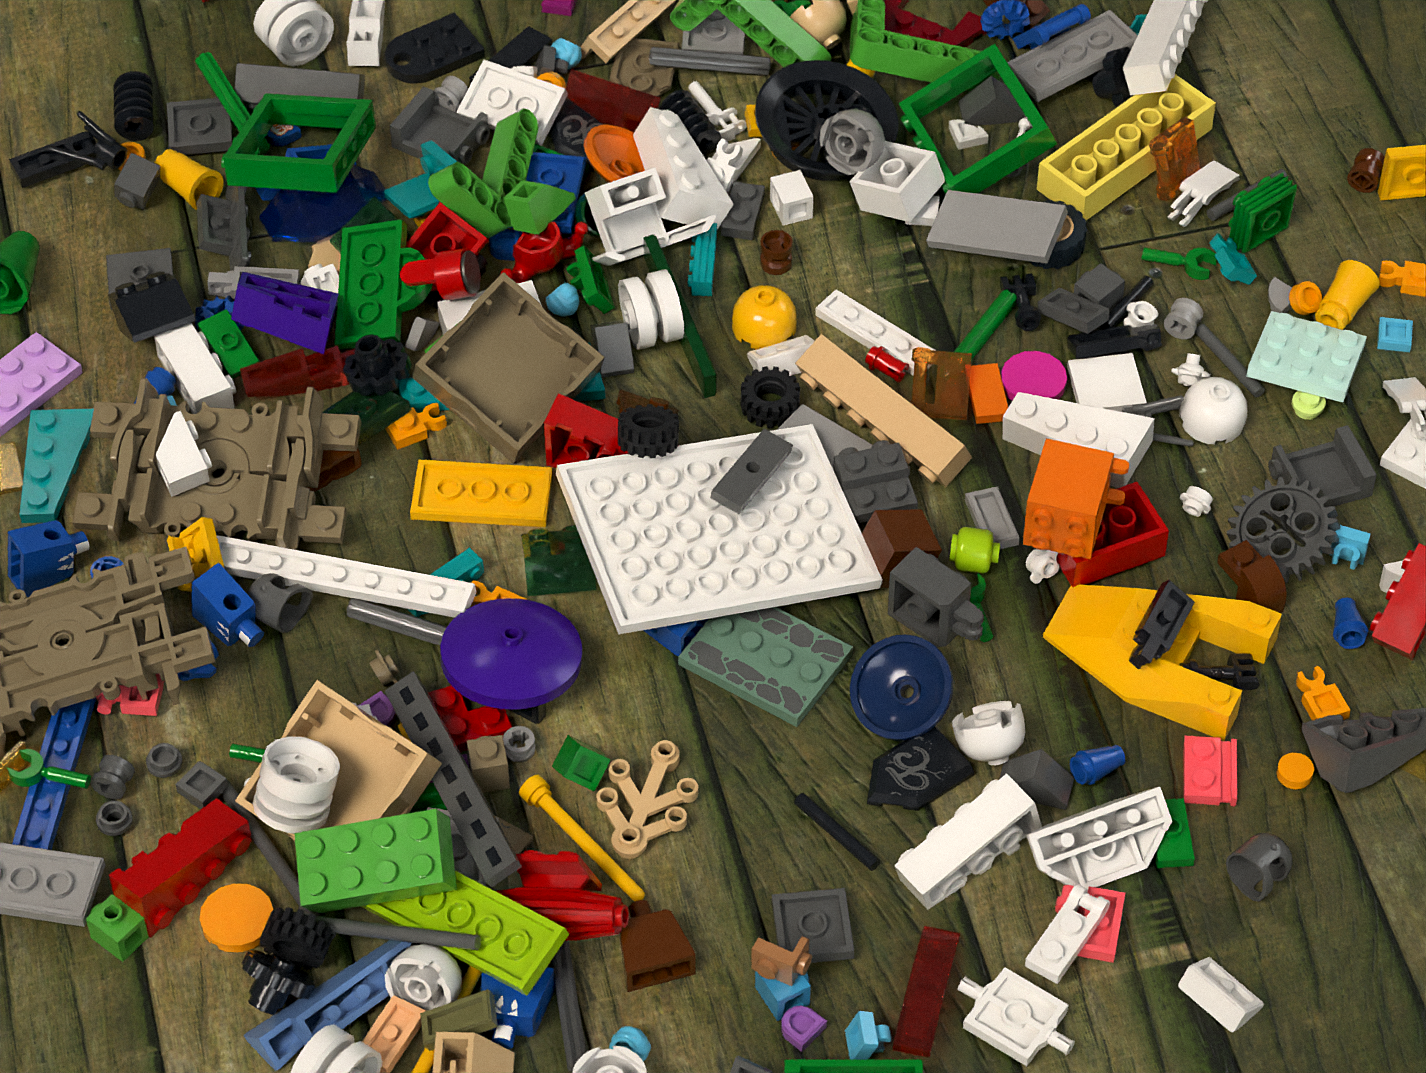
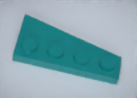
(51, 460)

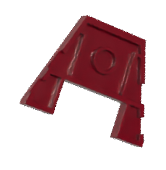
(909, 24)

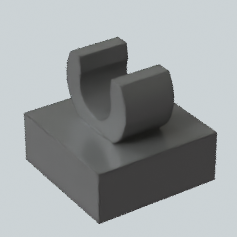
(547, 62)
(201, 785)

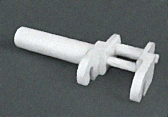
(716, 115)

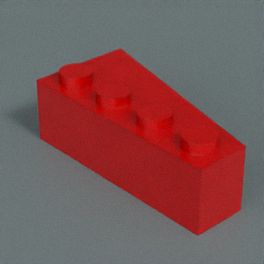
(182, 864)

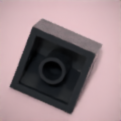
(150, 306)

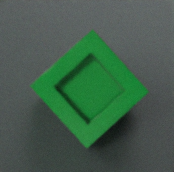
(581, 763)

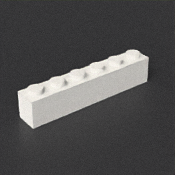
(1161, 45)

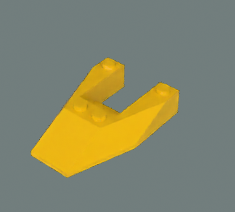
(1097, 633)

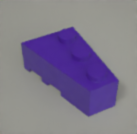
(285, 310)

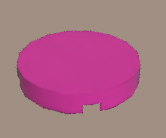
(1034, 374)

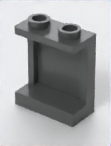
(427, 121)
(1335, 466)

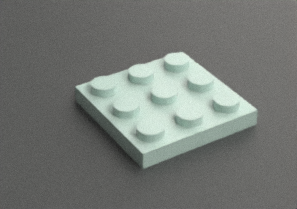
(1306, 356)

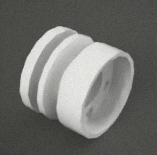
(296, 784)

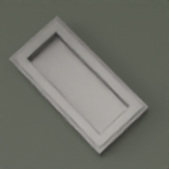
(991, 513)

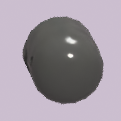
(271, 602)
(1259, 859)

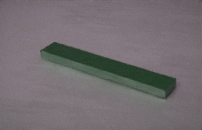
(691, 342)

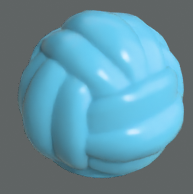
(567, 51)
(563, 300)
(632, 1039)

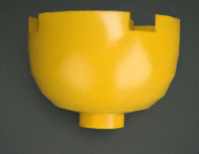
(764, 316)

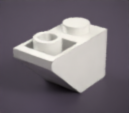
(180, 459)

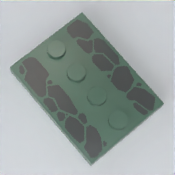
(767, 660)

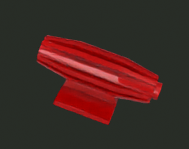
(562, 892)

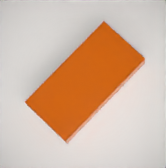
(987, 393)

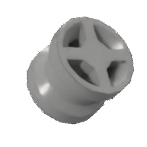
(450, 93)
(1183, 318)

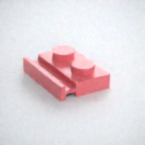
(1209, 770)

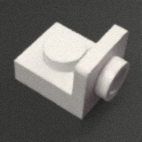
(321, 278)

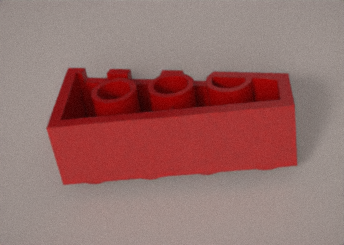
(578, 433)

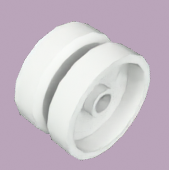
(294, 29)
(651, 309)
(336, 1052)

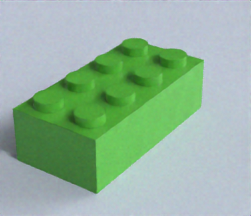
(375, 861)

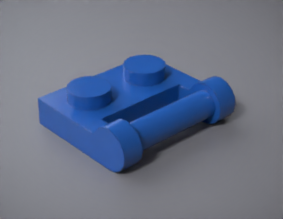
(1055, 26)

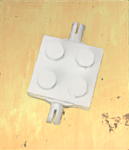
(1015, 1016)

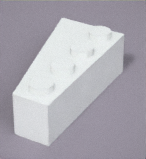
(684, 173)
(1035, 418)
(969, 841)

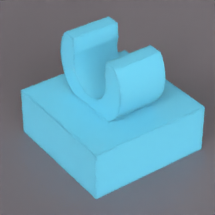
(1351, 546)
(864, 1037)

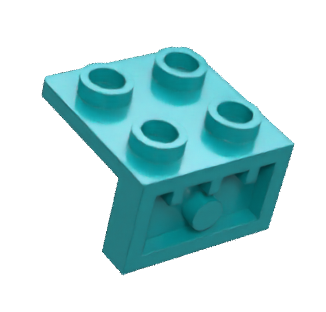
(414, 196)

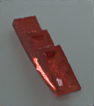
(295, 372)
(926, 992)

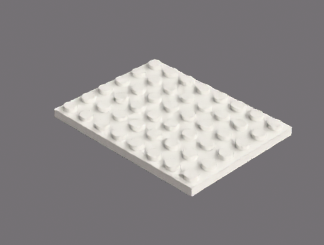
(683, 558)

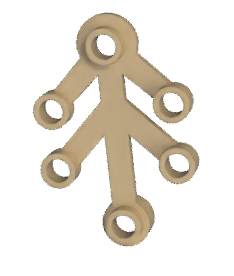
(646, 803)

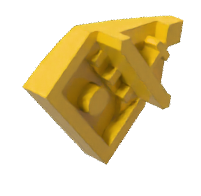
(202, 547)

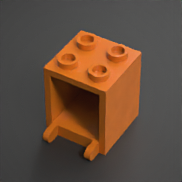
(1070, 498)

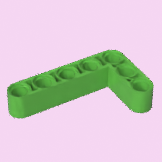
(761, 22)
(899, 53)
(507, 164)

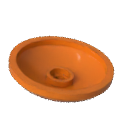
(612, 152)

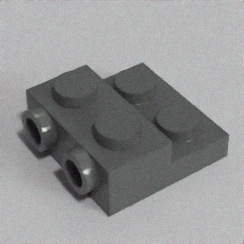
(874, 479)

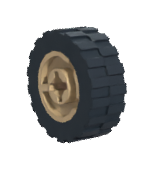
(1070, 239)

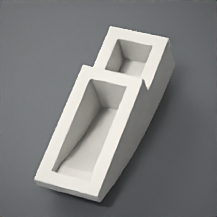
(365, 32)

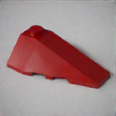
(444, 232)

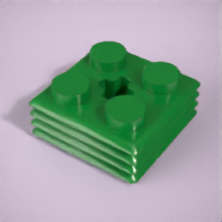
(1262, 212)

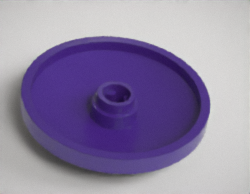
(511, 653)

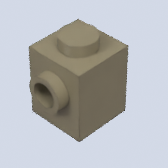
(488, 763)

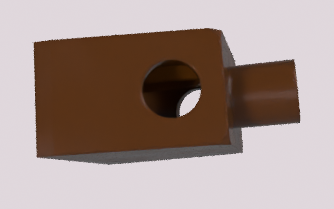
(654, 948)

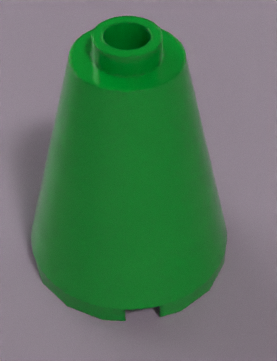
(17, 269)

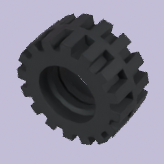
(769, 382)
(648, 431)

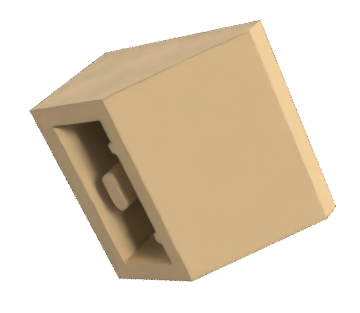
(470, 1054)

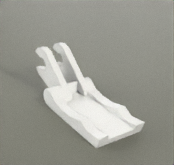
(1203, 188)
(1410, 398)

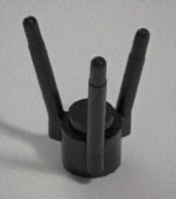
(107, 149)

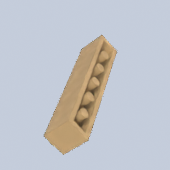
(883, 411)

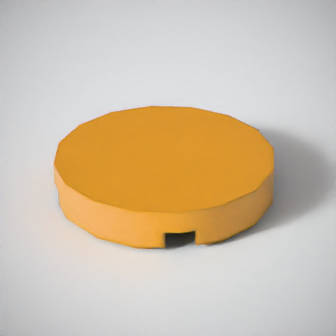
(235, 917)

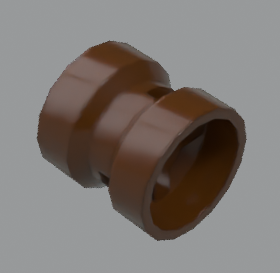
(1366, 171)
(776, 252)

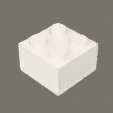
(898, 182)

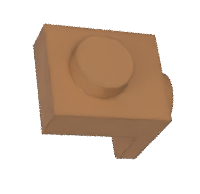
(778, 963)

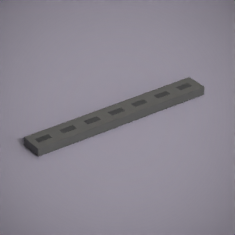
(454, 780)

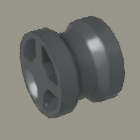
(112, 777)

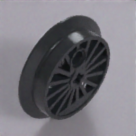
(791, 124)

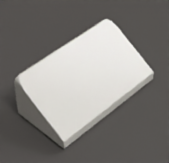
(781, 355)
(1220, 994)

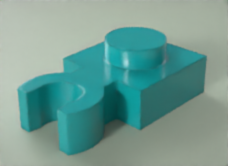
(1233, 264)

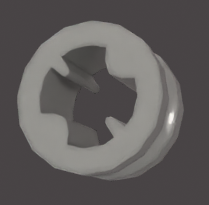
(524, 735)

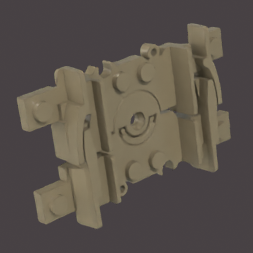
(261, 479)
(99, 648)

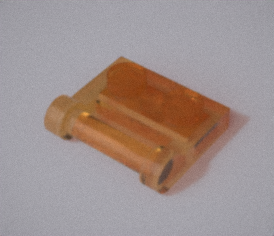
(1174, 157)
(951, 383)

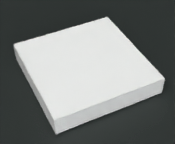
(1106, 381)

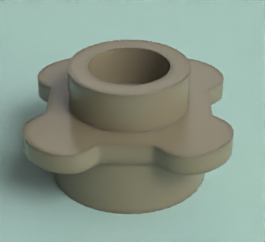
(384, 668)

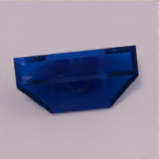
(317, 215)

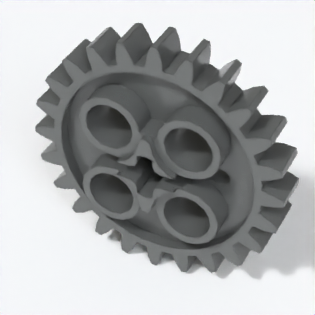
(1304, 508)

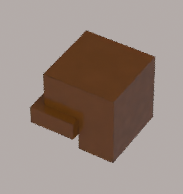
(894, 535)

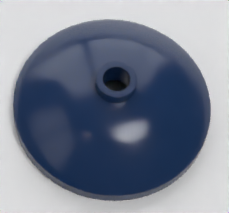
(885, 675)

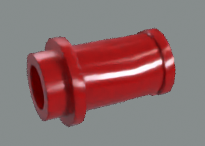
(886, 363)

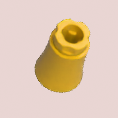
(188, 176)
(1347, 294)

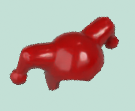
(543, 252)

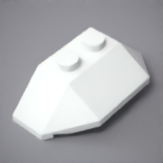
(1103, 840)

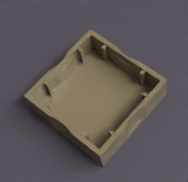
(507, 367)

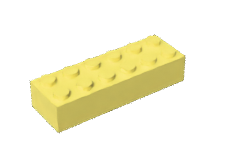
(1116, 149)

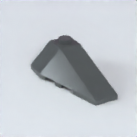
(1364, 749)

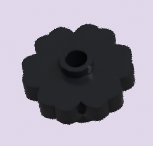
(1111, 80)
(376, 365)
(274, 981)

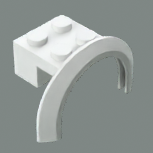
(628, 212)

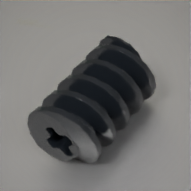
(133, 106)
(694, 119)

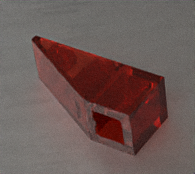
(609, 101)

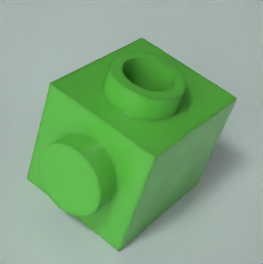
(116, 927)

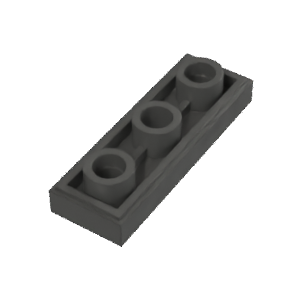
(751, 471)

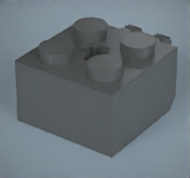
(933, 600)

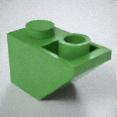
(535, 205)

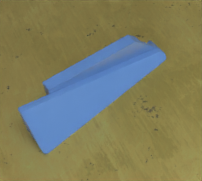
(333, 1002)

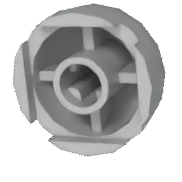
(852, 140)

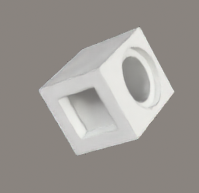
(791, 197)

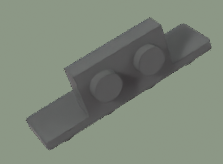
(223, 225)

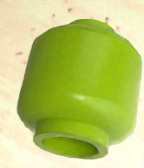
(974, 550)

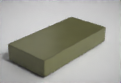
(468, 1014)

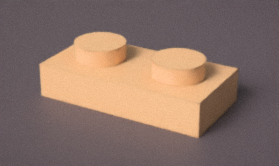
(394, 1031)

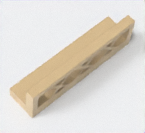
(623, 27)

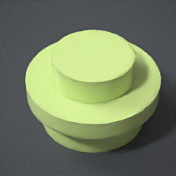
(1308, 405)

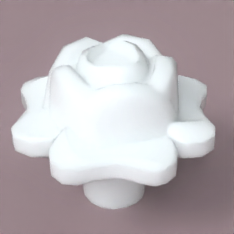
(1191, 371)

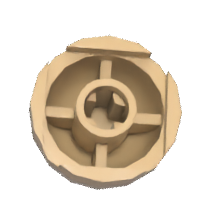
(823, 21)

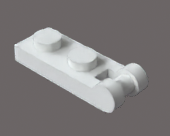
(1066, 934)

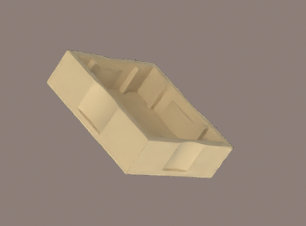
(378, 767)

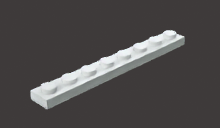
(348, 577)

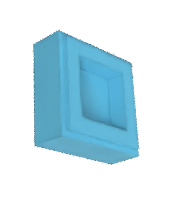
(1394, 334)

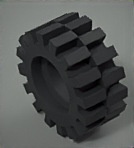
(296, 937)

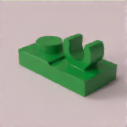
(592, 279)

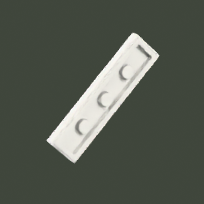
(868, 327)

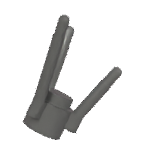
(1160, 406)

